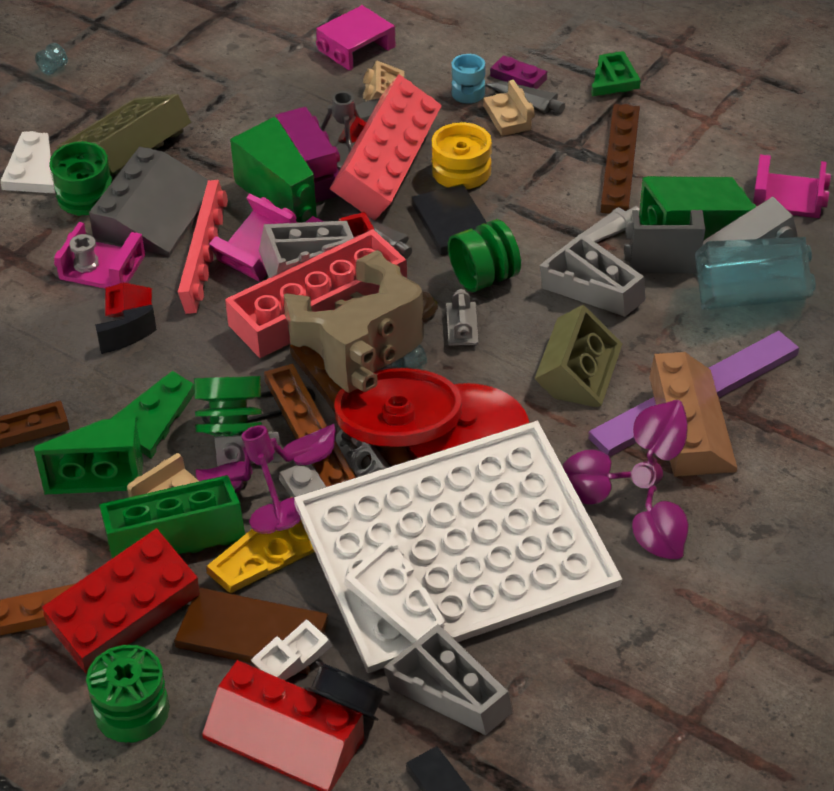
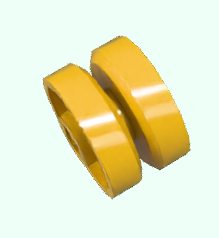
(461, 155)

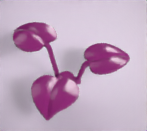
(664, 432)
(260, 449)

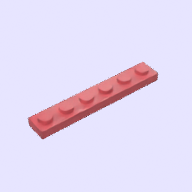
(200, 253)

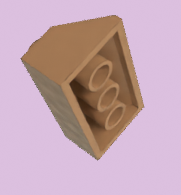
(707, 442)

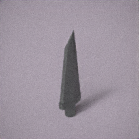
(541, 100)
(394, 238)

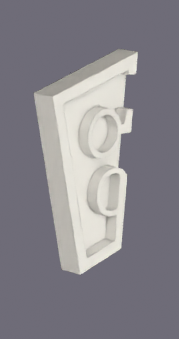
(29, 165)
(393, 591)

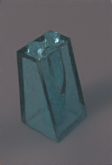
(754, 272)

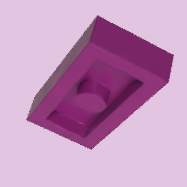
(523, 74)

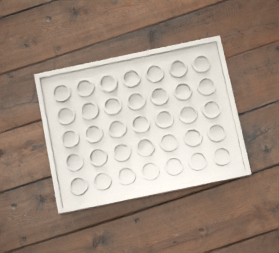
(482, 526)

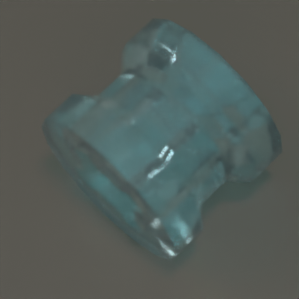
(51, 58)
(414, 359)

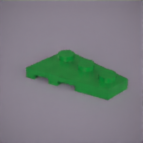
(158, 409)

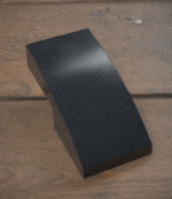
(120, 333)

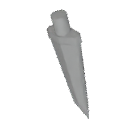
(610, 225)

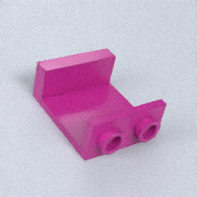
(352, 31)
(797, 194)
(243, 248)
(115, 262)

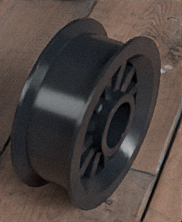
(347, 690)

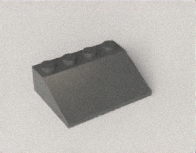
(150, 198)

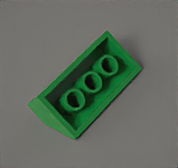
(186, 515)

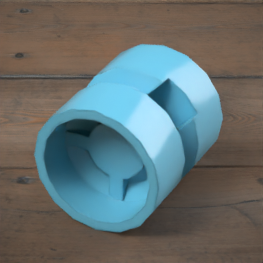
(468, 78)

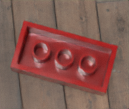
(121, 599)

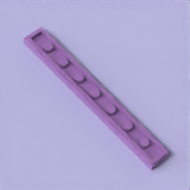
(727, 375)

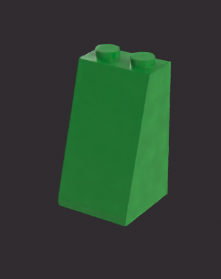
(273, 168)
(671, 199)

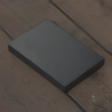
(447, 213)

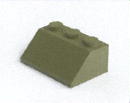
(579, 358)

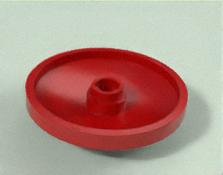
(401, 410)
(483, 414)

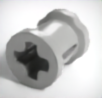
(83, 249)

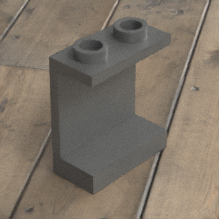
(664, 246)

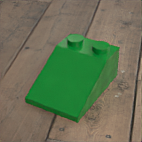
(91, 458)

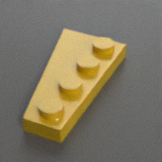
(258, 556)

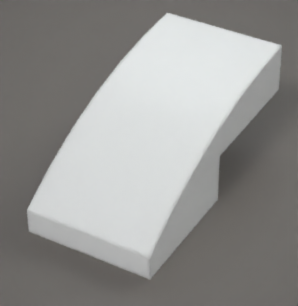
(293, 653)

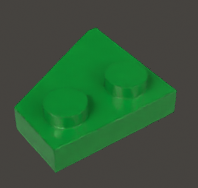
(614, 75)

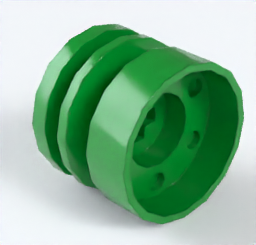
(79, 176)
(484, 255)
(227, 404)
(128, 693)

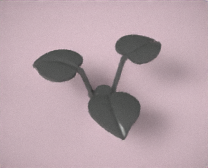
(343, 111)

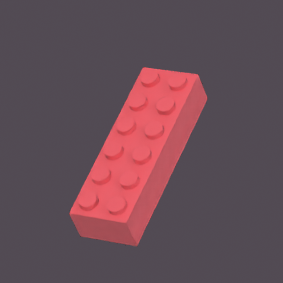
(386, 147)
(326, 278)

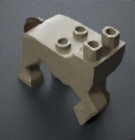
(366, 329)

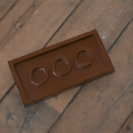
(240, 625)

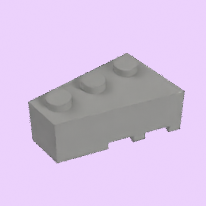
(762, 222)
(293, 243)
(593, 277)
(449, 681)

